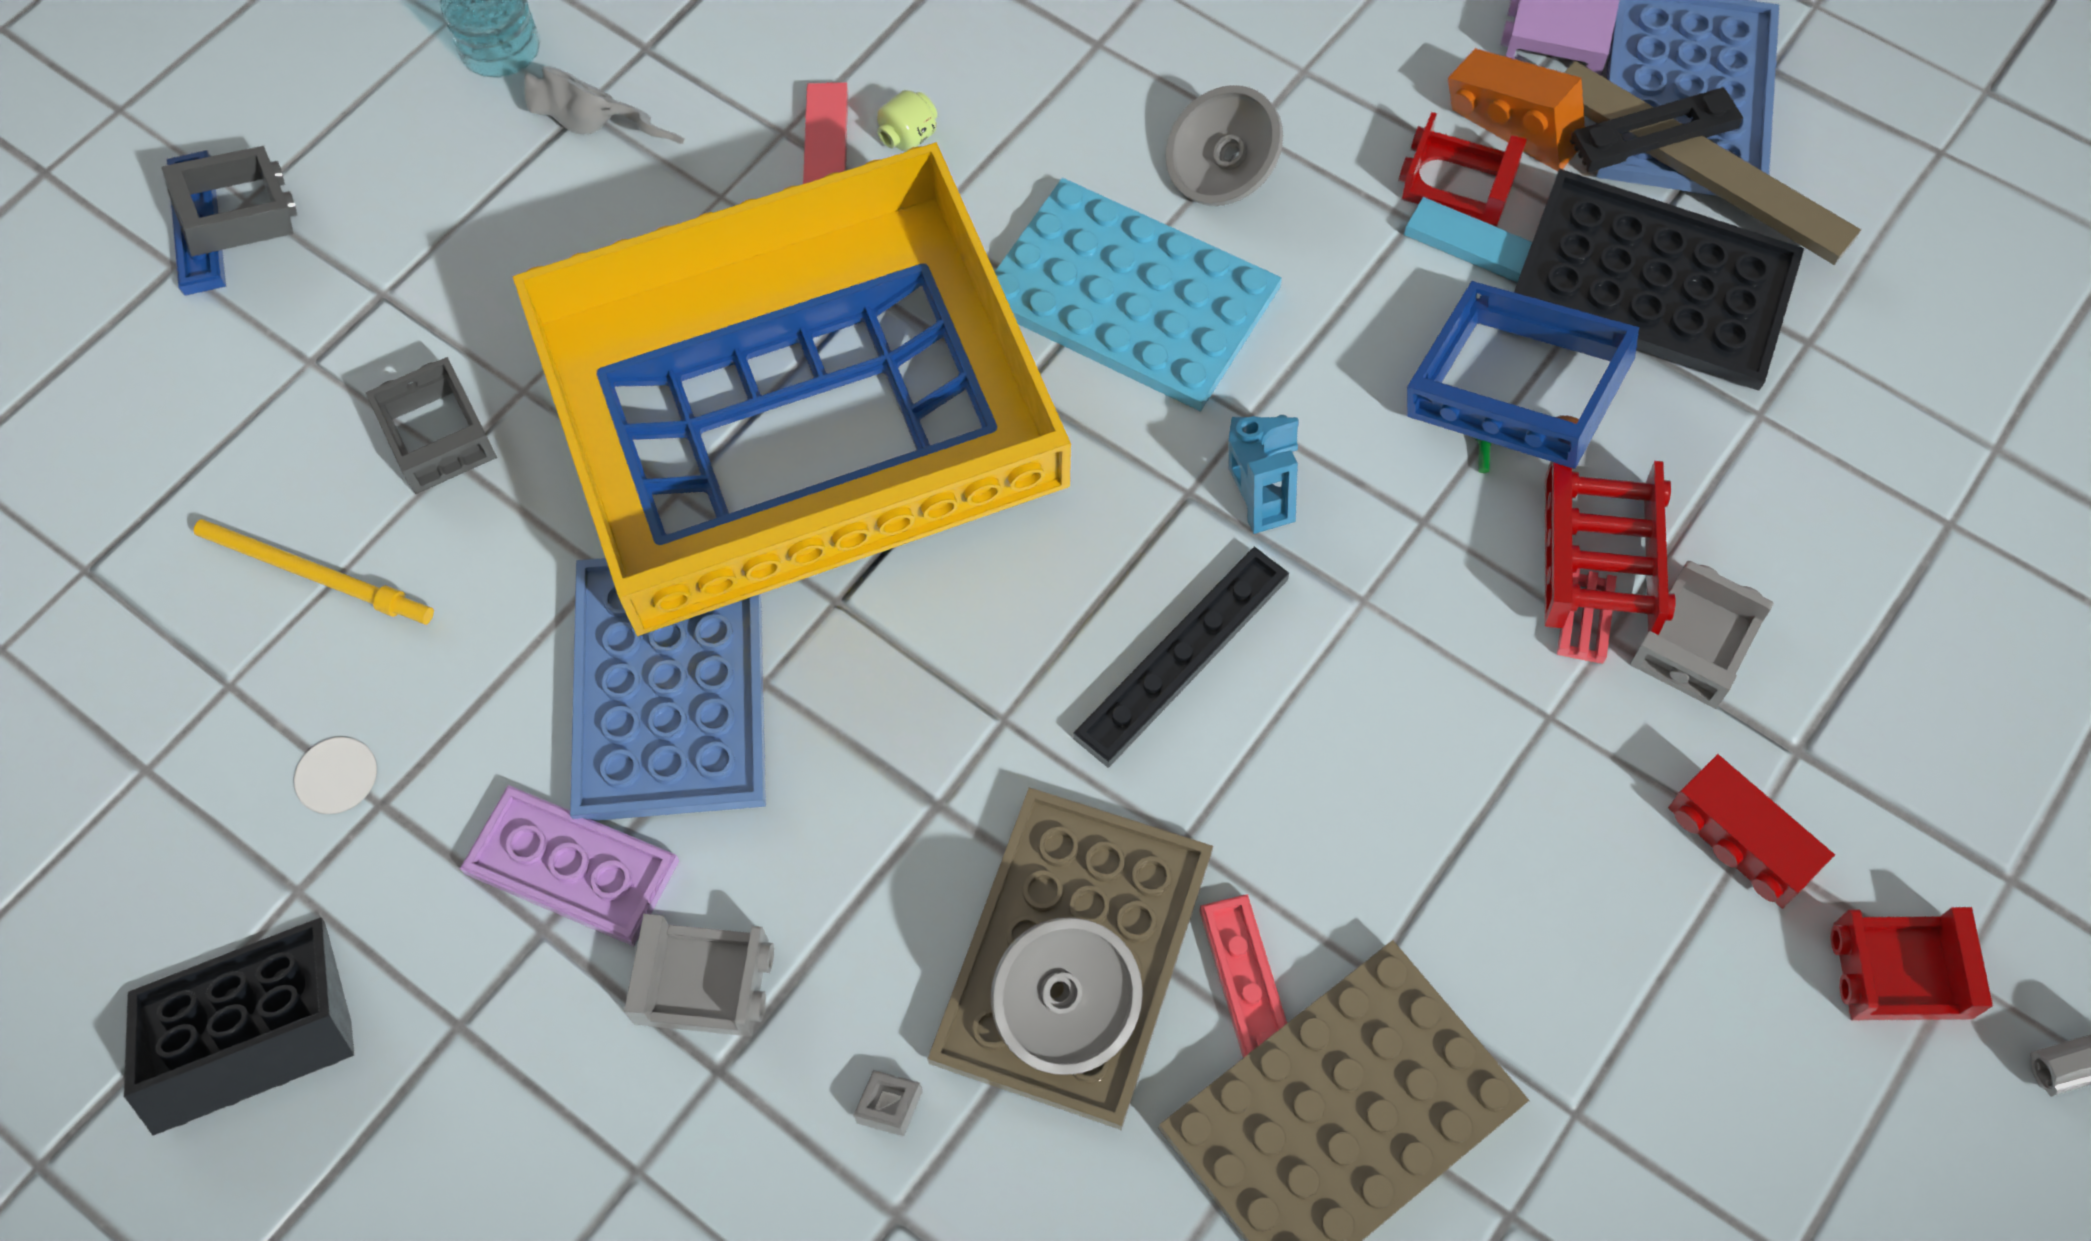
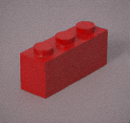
(1750, 831)

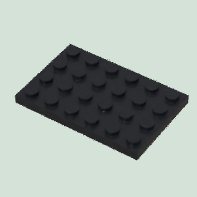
(1688, 281)

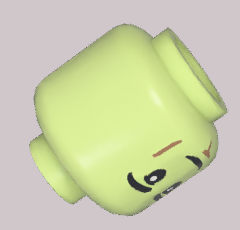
(906, 120)

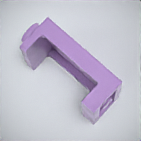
(1562, 29)

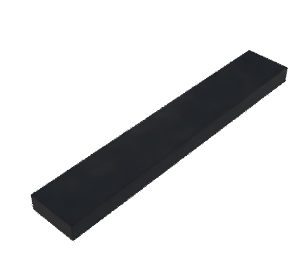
(1180, 657)

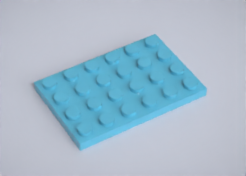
(1133, 293)

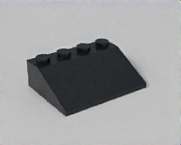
(235, 1027)

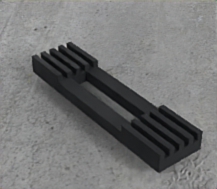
(1604, 146)

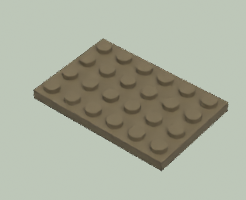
(1088, 867)
(1344, 1109)

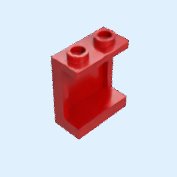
(1911, 966)

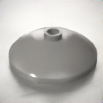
(1209, 135)
(1092, 1013)

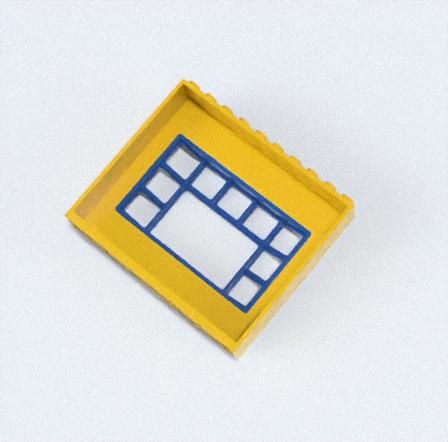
(756, 284)

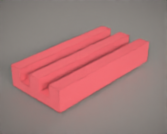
(1582, 652)

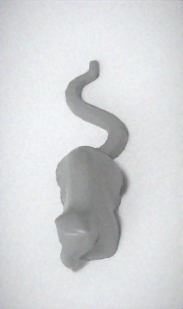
(580, 105)

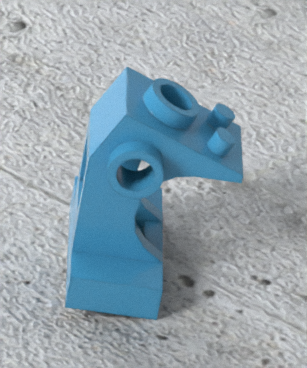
(1262, 456)

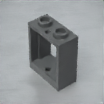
(236, 226)
(446, 456)

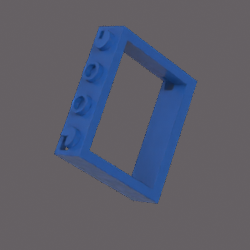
(1503, 422)

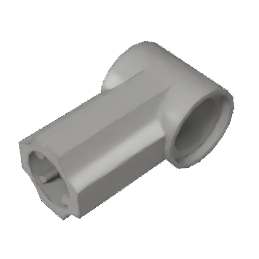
(2063, 1066)

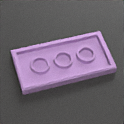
(570, 865)

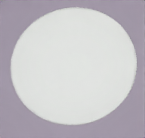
(335, 775)

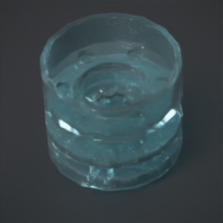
(492, 35)

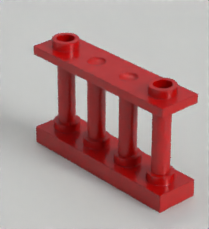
(1564, 559)

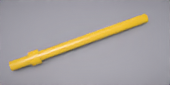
(384, 599)

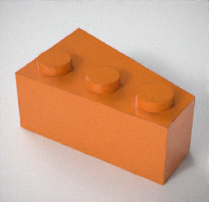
(1520, 101)

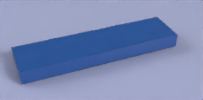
(205, 270)

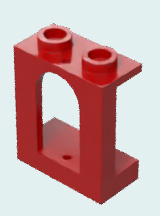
(1438, 146)

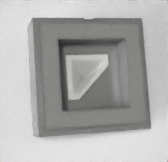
(888, 1103)

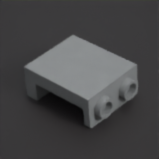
(1706, 636)
(698, 978)

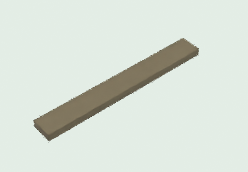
(1725, 174)

